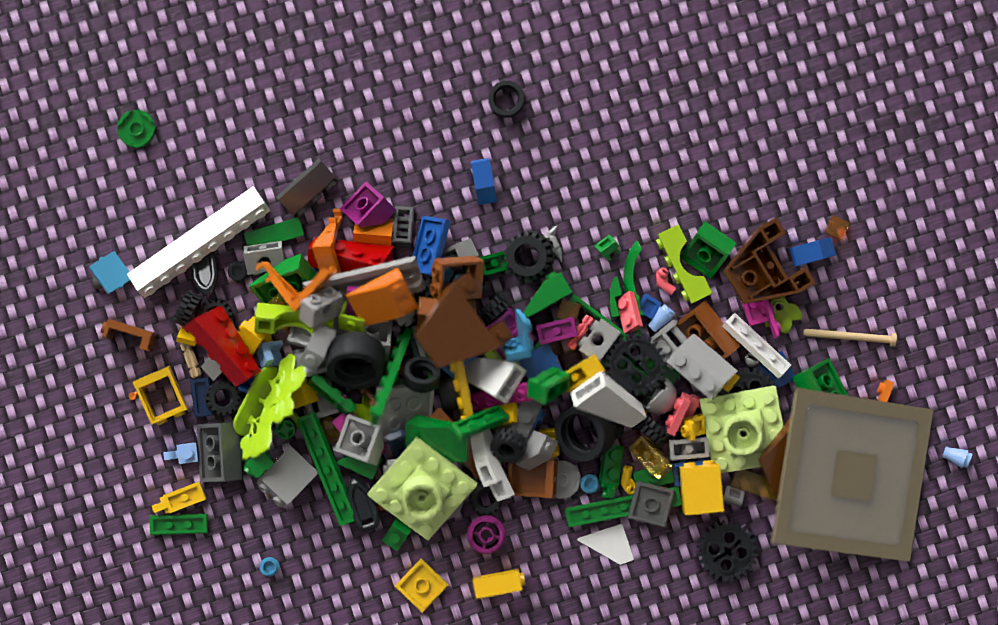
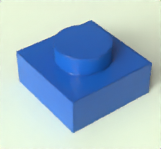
(649, 306)

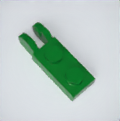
(331, 394)

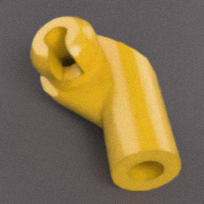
(627, 481)

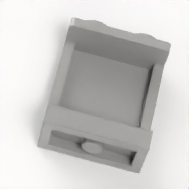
(287, 477)

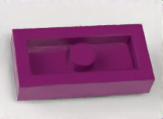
(557, 330)

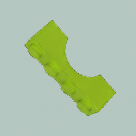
(693, 286)
(274, 317)

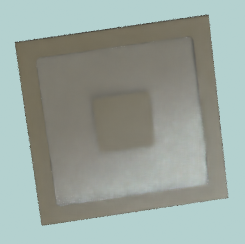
(852, 475)

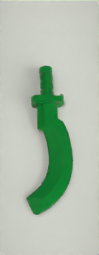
(628, 276)

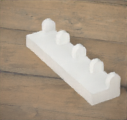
(756, 345)

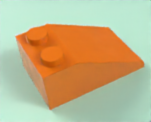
(382, 299)

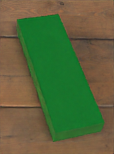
(280, 231)
(479, 422)
(178, 524)

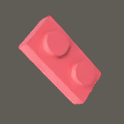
(629, 312)

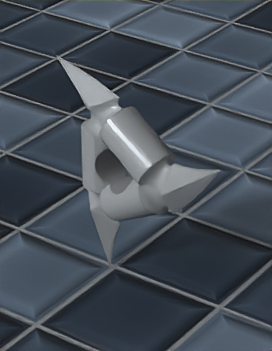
(550, 234)

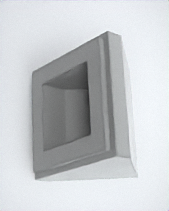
(733, 496)

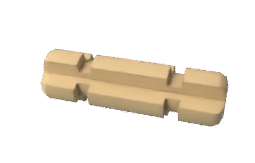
(191, 360)

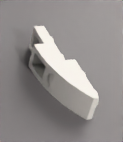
(489, 467)

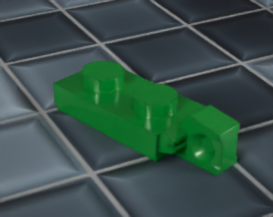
(610, 471)

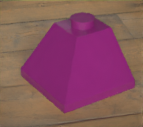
(368, 207)

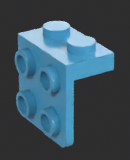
(519, 347)

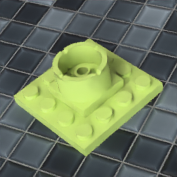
(728, 414)
(422, 488)

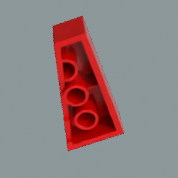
(356, 254)
(224, 345)

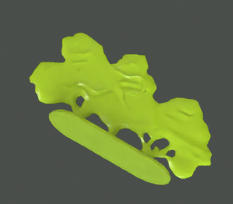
(267, 402)

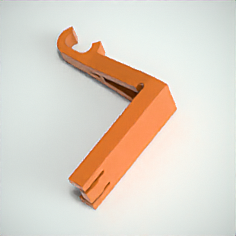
(324, 245)
(290, 295)

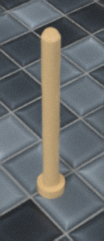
(852, 336)

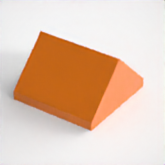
(374, 234)

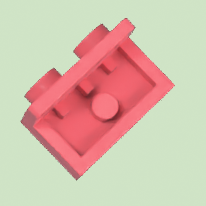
(683, 407)

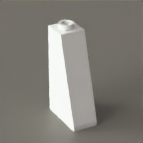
(494, 377)
(608, 400)

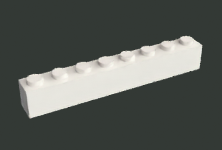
(198, 242)

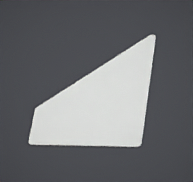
(610, 543)

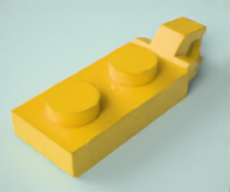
(180, 498)

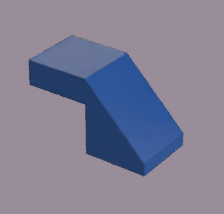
(483, 181)
(812, 251)

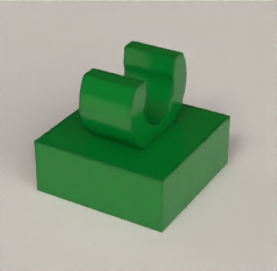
(607, 246)

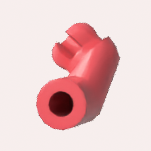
(662, 281)

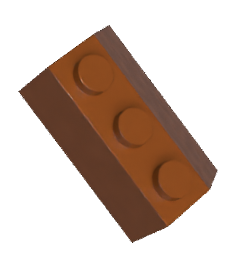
(708, 327)

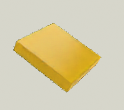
(421, 585)

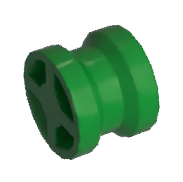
(282, 430)

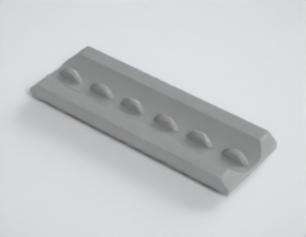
(357, 278)

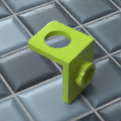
(350, 323)

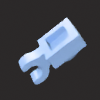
(185, 453)

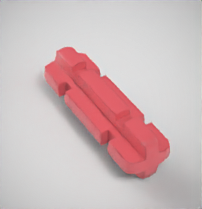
(582, 329)

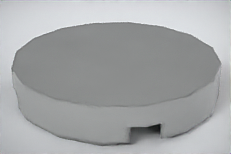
(567, 479)

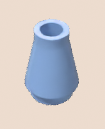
(661, 318)
(957, 456)

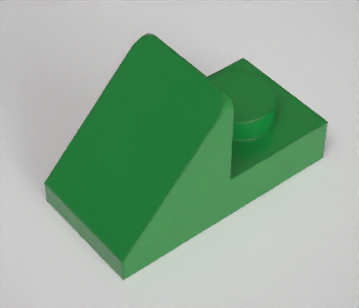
(396, 534)

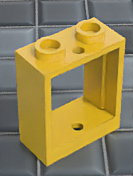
(162, 418)
(498, 583)

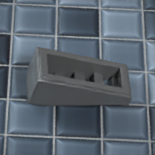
(399, 242)

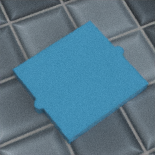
(110, 272)

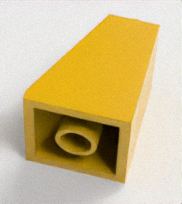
(701, 488)

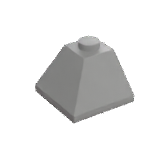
(361, 440)

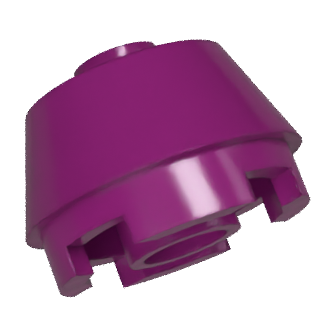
(486, 534)

